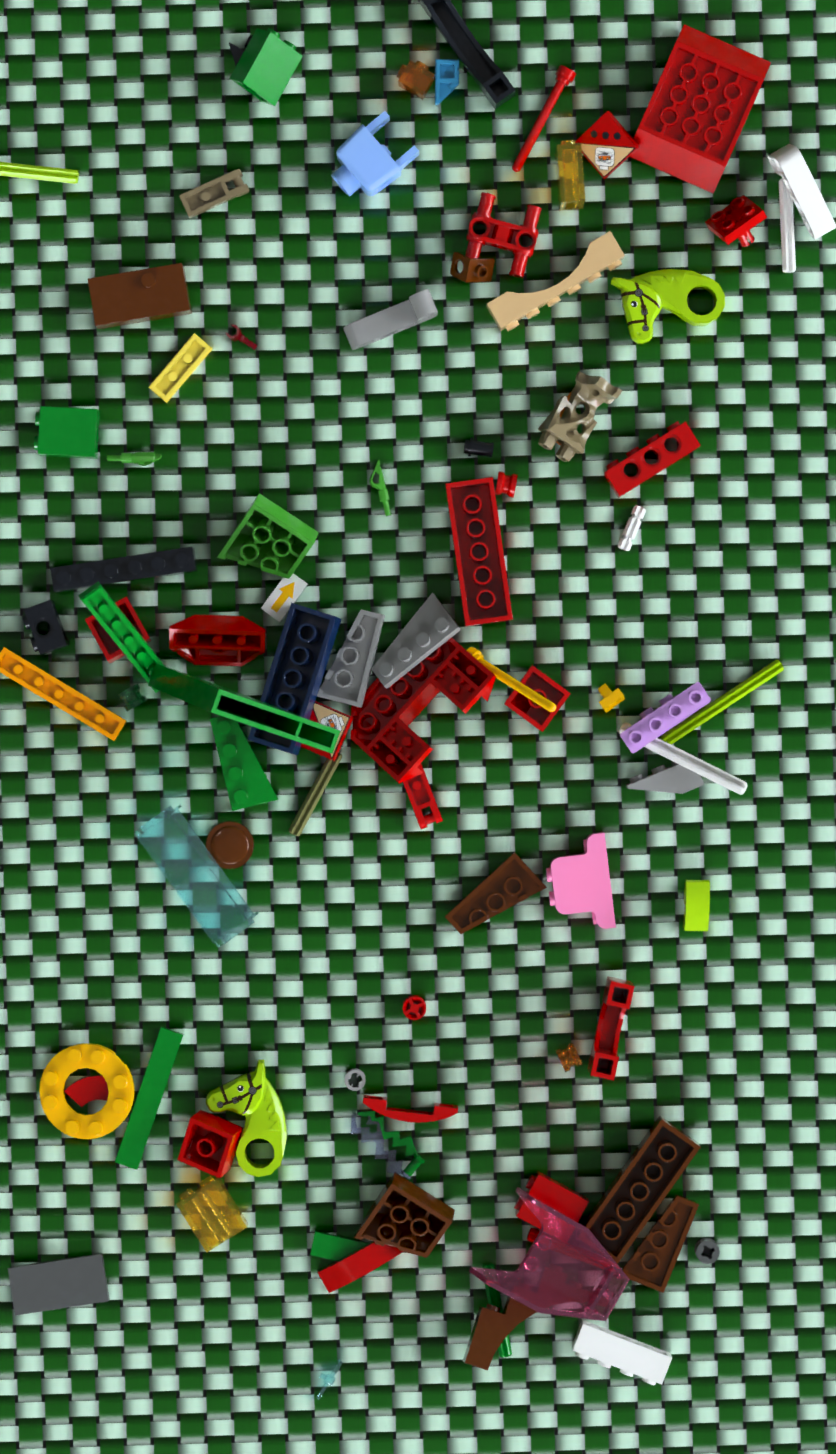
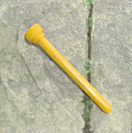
(513, 683)

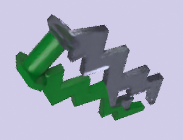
(379, 1138)

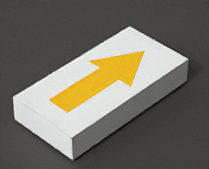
(283, 595)

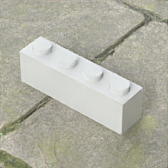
(621, 1352)

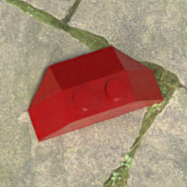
(217, 640)

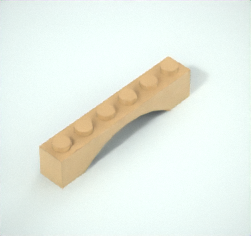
(513, 306)

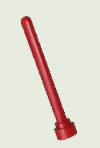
(563, 78)

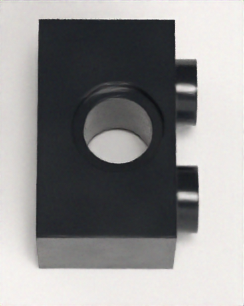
(55, 638)

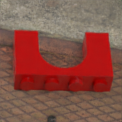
(604, 1050)

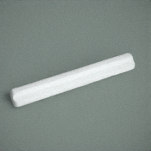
(787, 229)

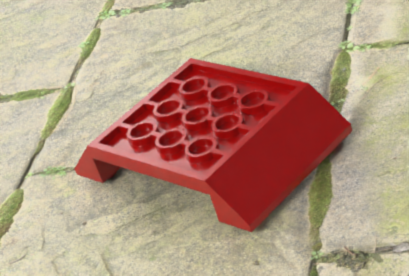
(699, 108)

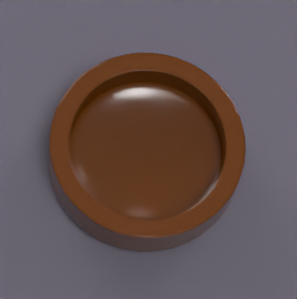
(230, 844)

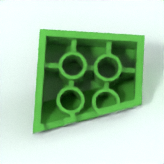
(269, 539)

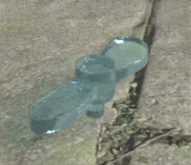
(329, 1378)

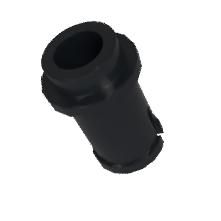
(478, 448)

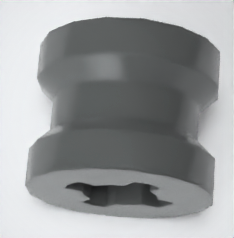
(704, 1246)

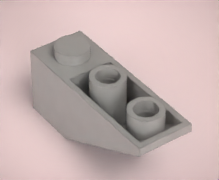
(671, 780)

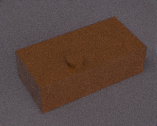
(139, 296)

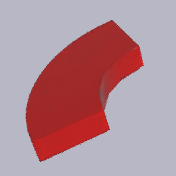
(88, 1089)

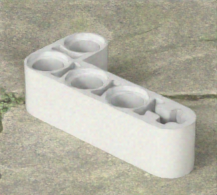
(803, 189)

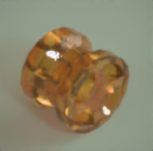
(569, 1057)

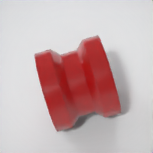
(506, 484)
(416, 1010)

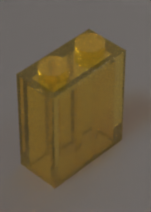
(570, 175)
(211, 1213)

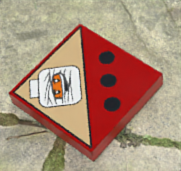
(607, 144)
(334, 719)

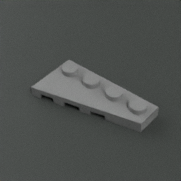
(418, 639)
(351, 670)

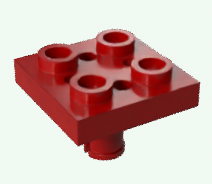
(736, 221)

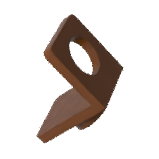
(473, 268)

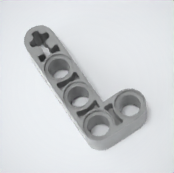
(391, 320)

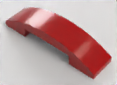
(440, 1111)
(356, 1265)

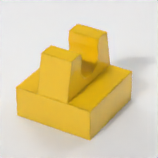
(611, 698)

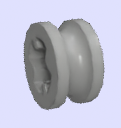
(349, 1075)

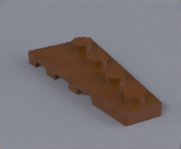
(499, 891)
(660, 1248)

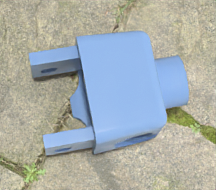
(367, 162)

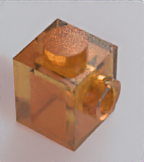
(415, 78)

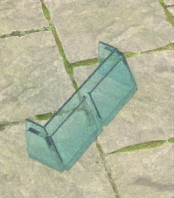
(195, 876)

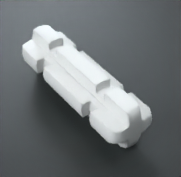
(631, 528)

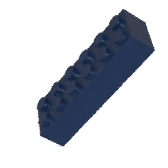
(297, 669)

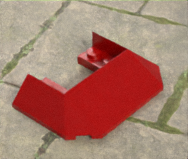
(384, 719)

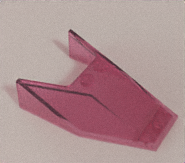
(563, 1270)

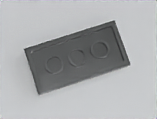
(58, 1284)

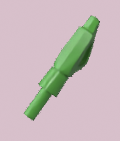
(140, 458)
(382, 491)

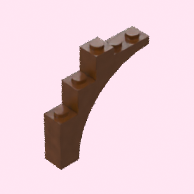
(491, 1329)

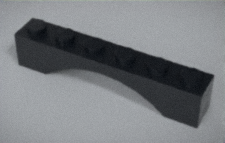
(469, 51)
(124, 569)

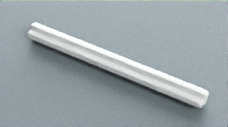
(694, 764)

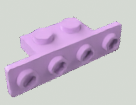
(667, 715)

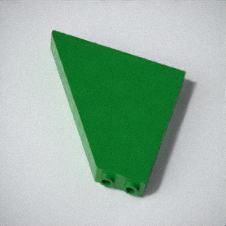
(243, 708)

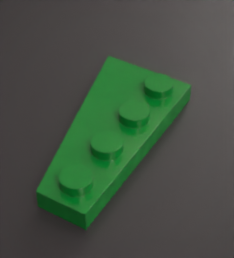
(242, 772)

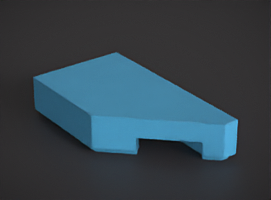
(445, 78)

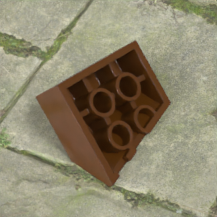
(406, 1218)

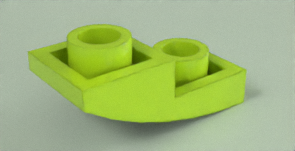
(696, 905)

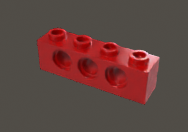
(679, 433)

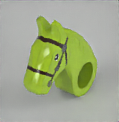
(665, 289)
(265, 1118)

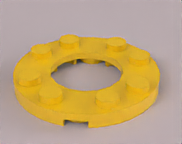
(119, 1086)

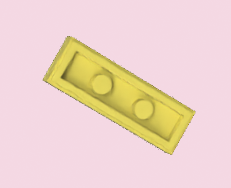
(180, 368)

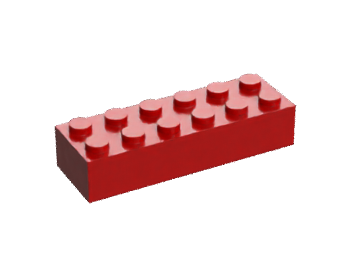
(479, 551)

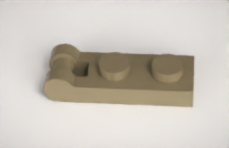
(213, 193)

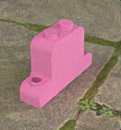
(583, 882)

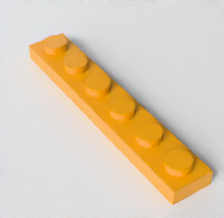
(60, 694)

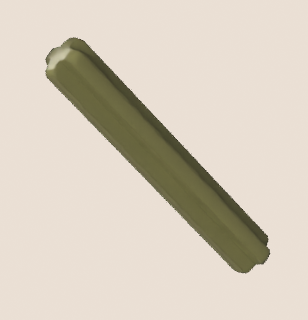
(314, 795)

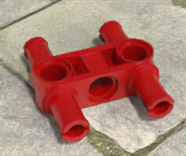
(503, 234)

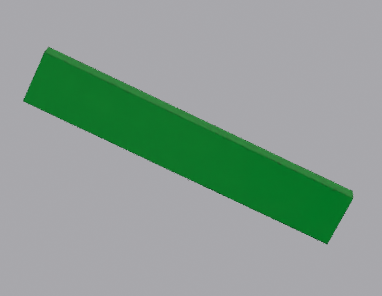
(121, 630)
(149, 1098)

